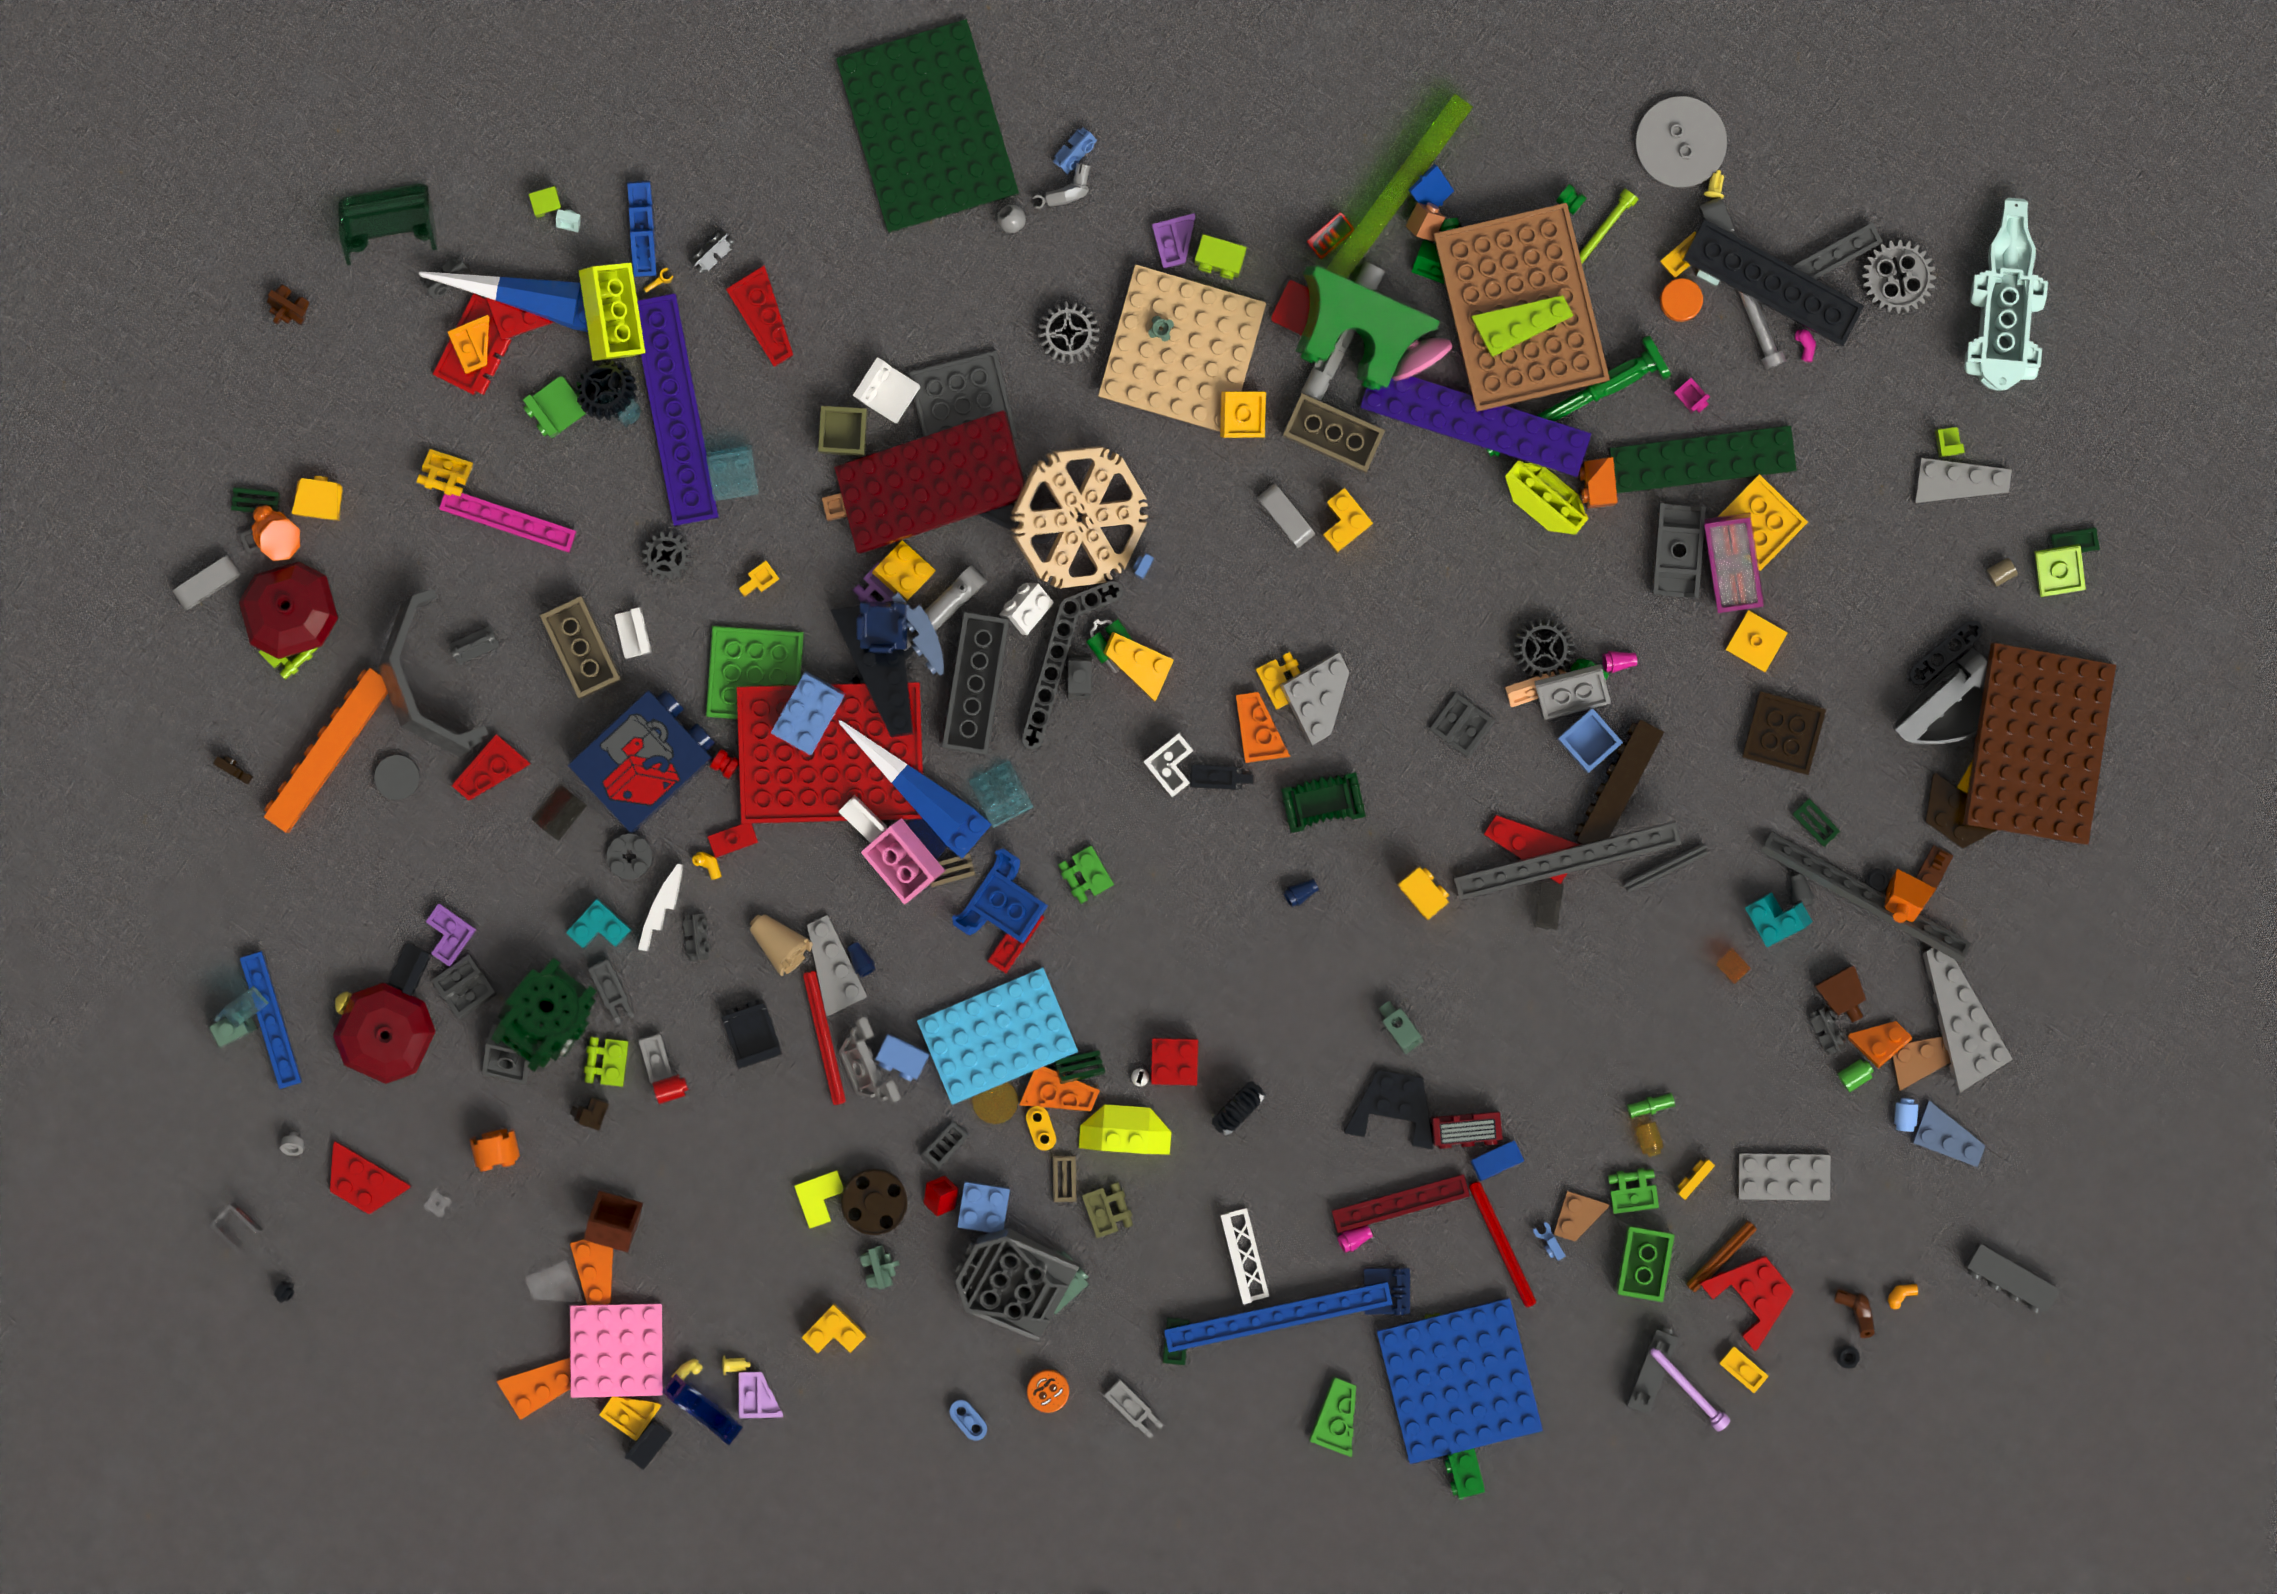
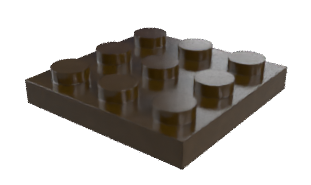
(1784, 733)

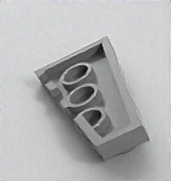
(835, 972)

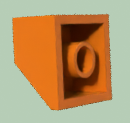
(1599, 483)

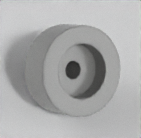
(292, 1144)

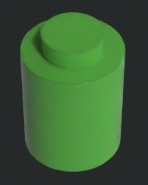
(1855, 1075)

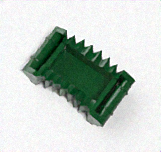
(1323, 800)

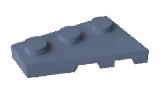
(1947, 1137)

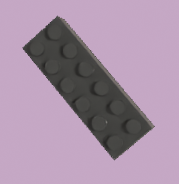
(976, 683)

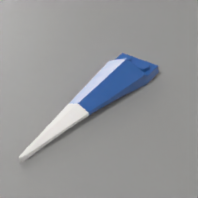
(545, 298)
(947, 816)

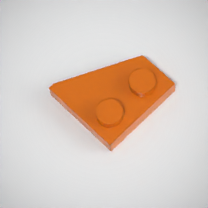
(1880, 1041)

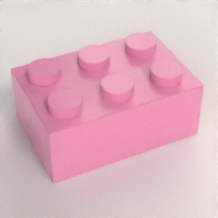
(903, 861)

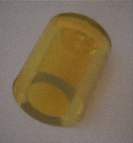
(1649, 1139)

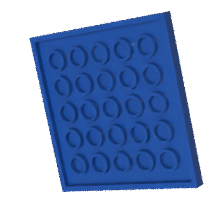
(1459, 1380)

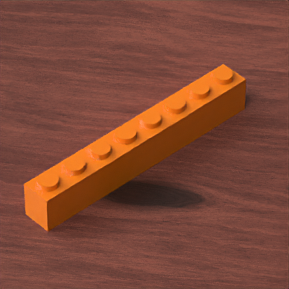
(328, 750)

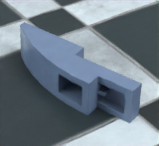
(926, 640)

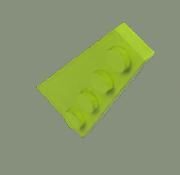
(1516, 324)

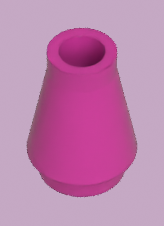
(1618, 661)
(1352, 1239)

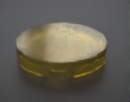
(996, 1104)

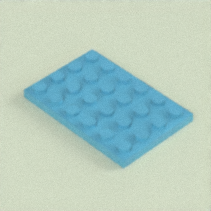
(997, 1036)

